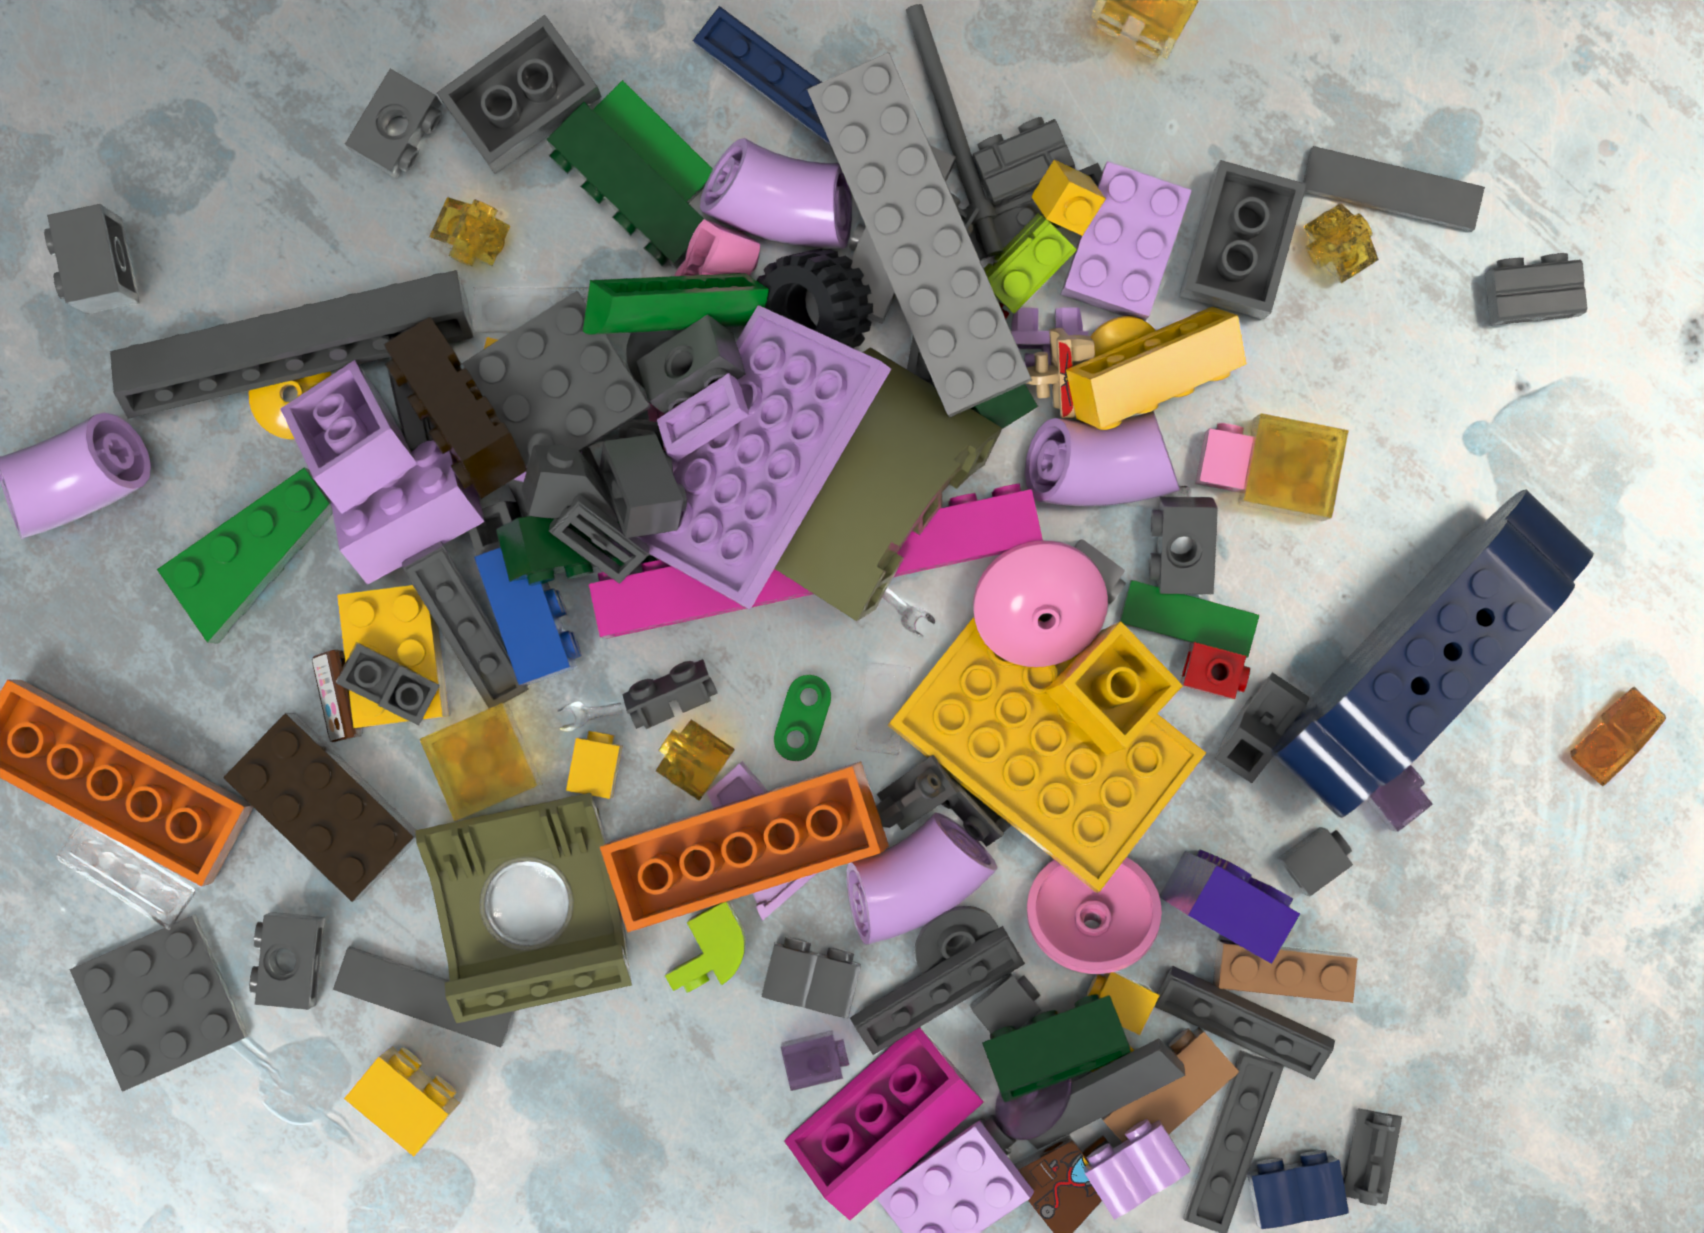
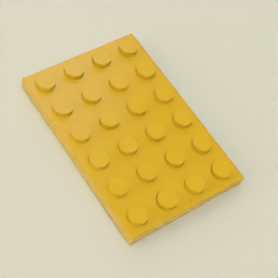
(1035, 764)

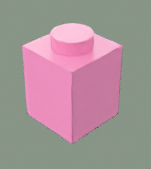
(1224, 458)

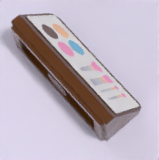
(333, 697)

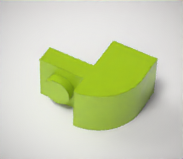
(722, 947)

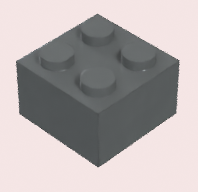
(91, 259)

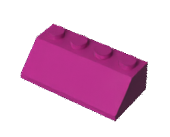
(882, 1122)

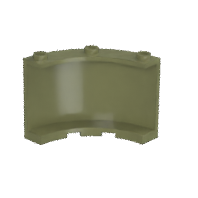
(883, 491)

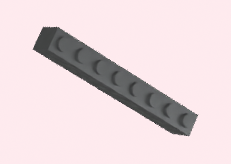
(284, 344)

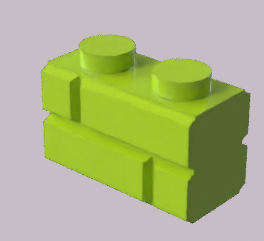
(1028, 262)

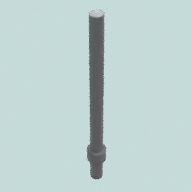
(952, 124)

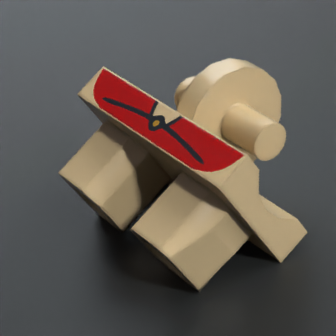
(1064, 352)

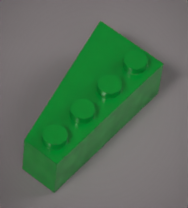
(237, 560)

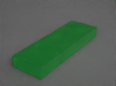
(654, 141)
(1189, 618)

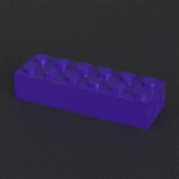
(1231, 903)

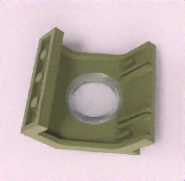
(525, 907)

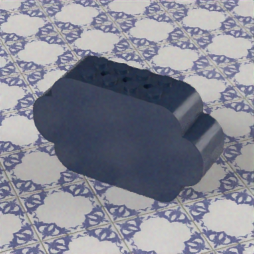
(1433, 654)

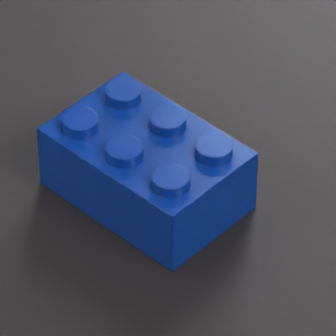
(528, 622)

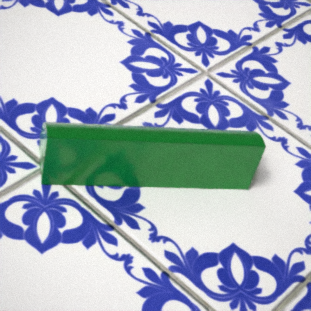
(670, 302)

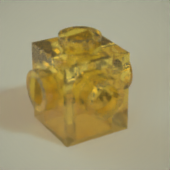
(470, 231)
(1340, 242)
(693, 758)

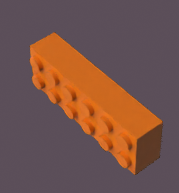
(116, 784)
(744, 847)

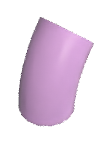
(779, 197)
(1098, 467)
(73, 473)
(916, 879)

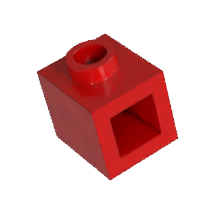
(1214, 671)

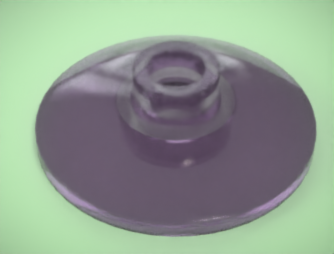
(1033, 1113)

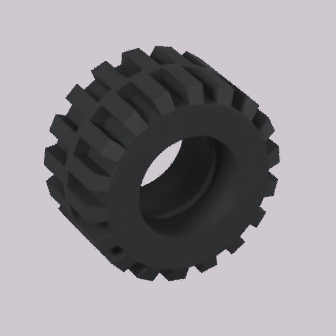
(833, 284)

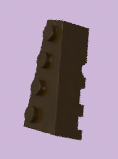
(456, 408)

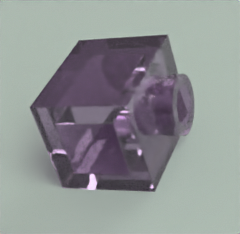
(1400, 800)
(814, 1060)

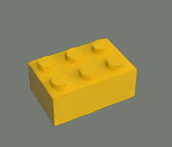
(400, 628)

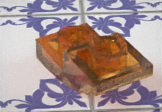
(1619, 737)

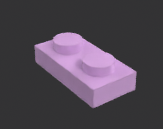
(702, 417)

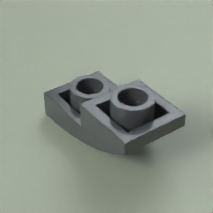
(387, 683)

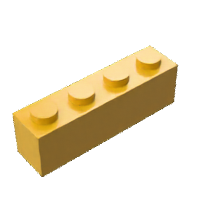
(1156, 368)

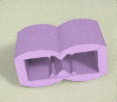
(1135, 1168)

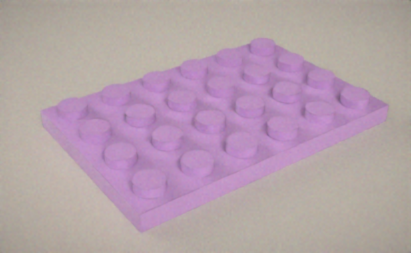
(765, 472)

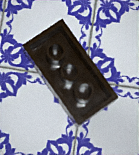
(322, 806)

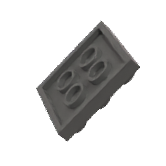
(556, 381)
(158, 1003)

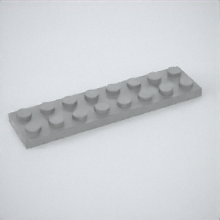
(919, 235)

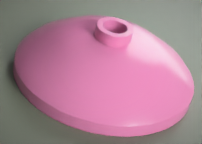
(1037, 581)
(1124, 908)

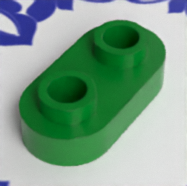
(803, 718)

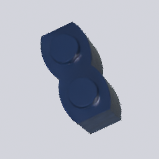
(1297, 1190)

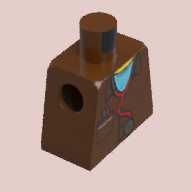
(1060, 1185)

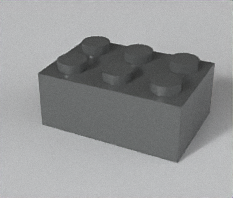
(519, 93)
(1243, 239)

